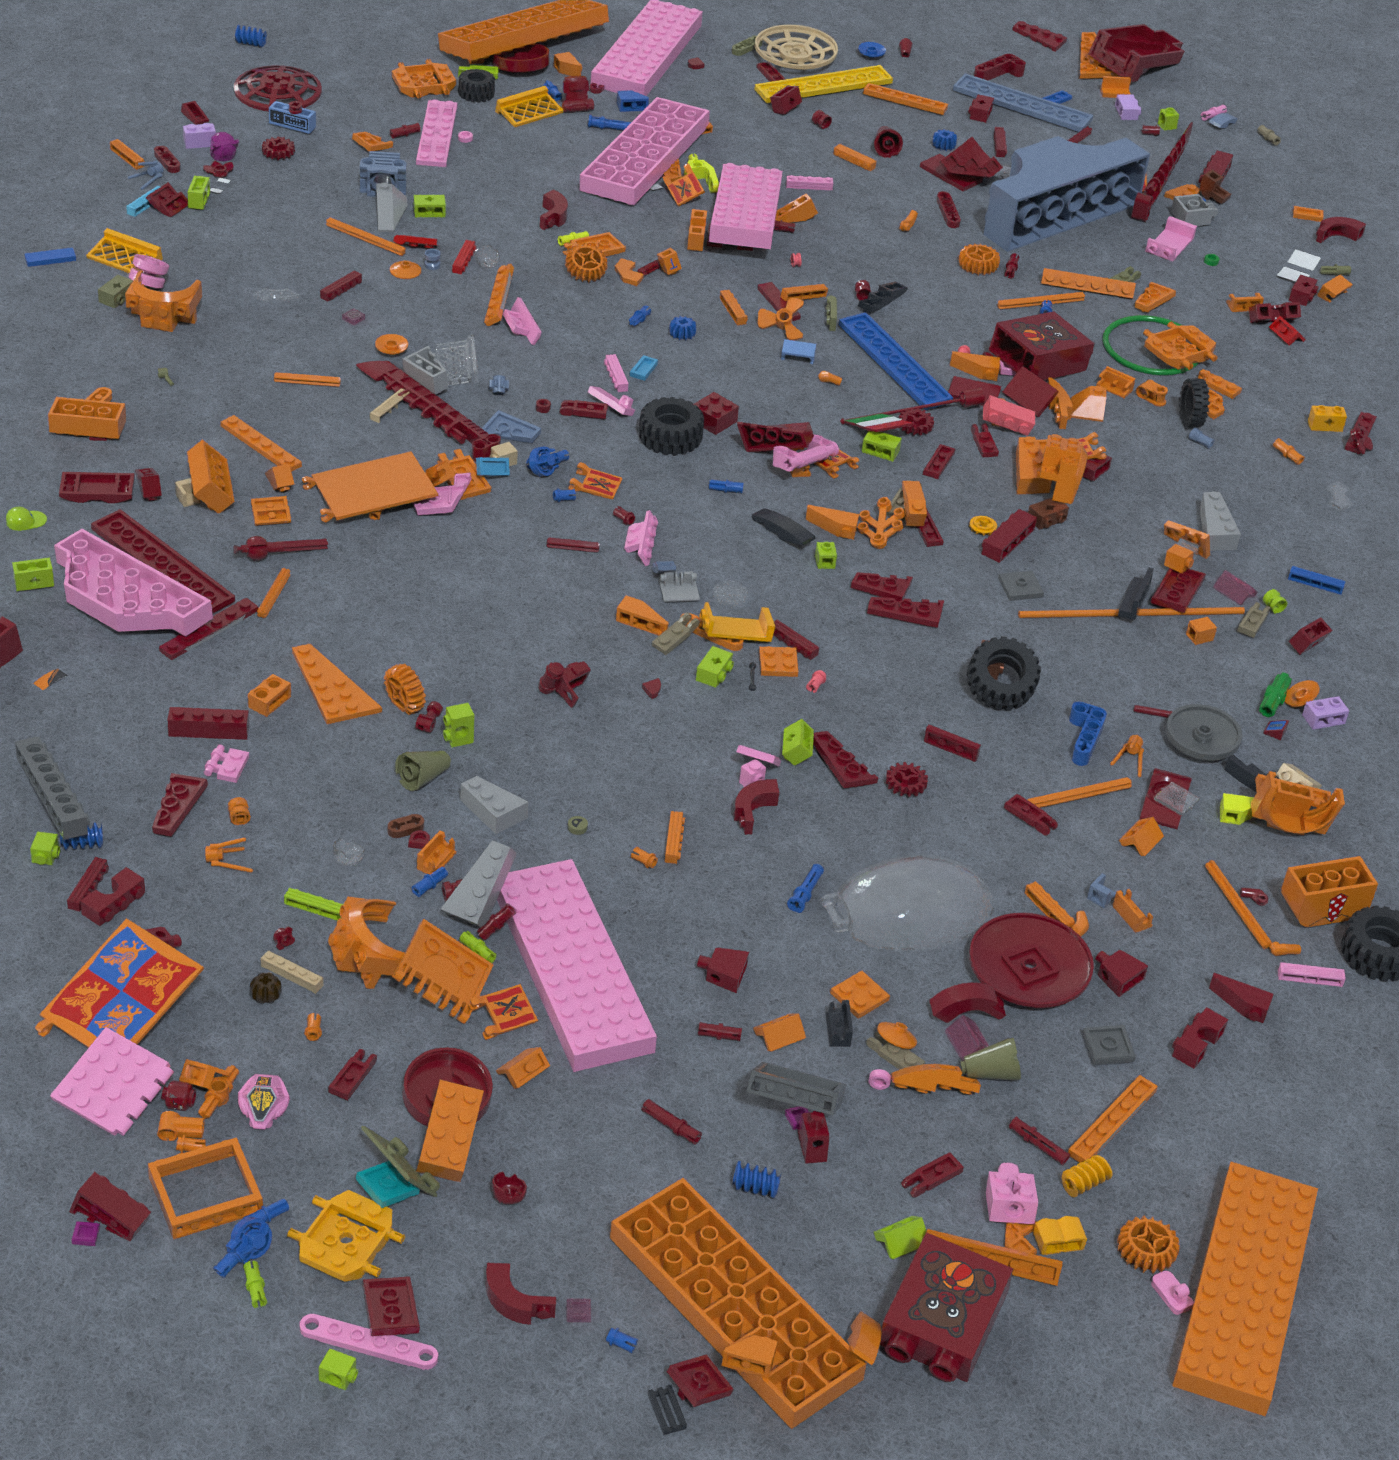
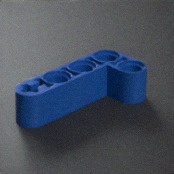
(1092, 722)

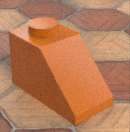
(280, 477)
(751, 1355)

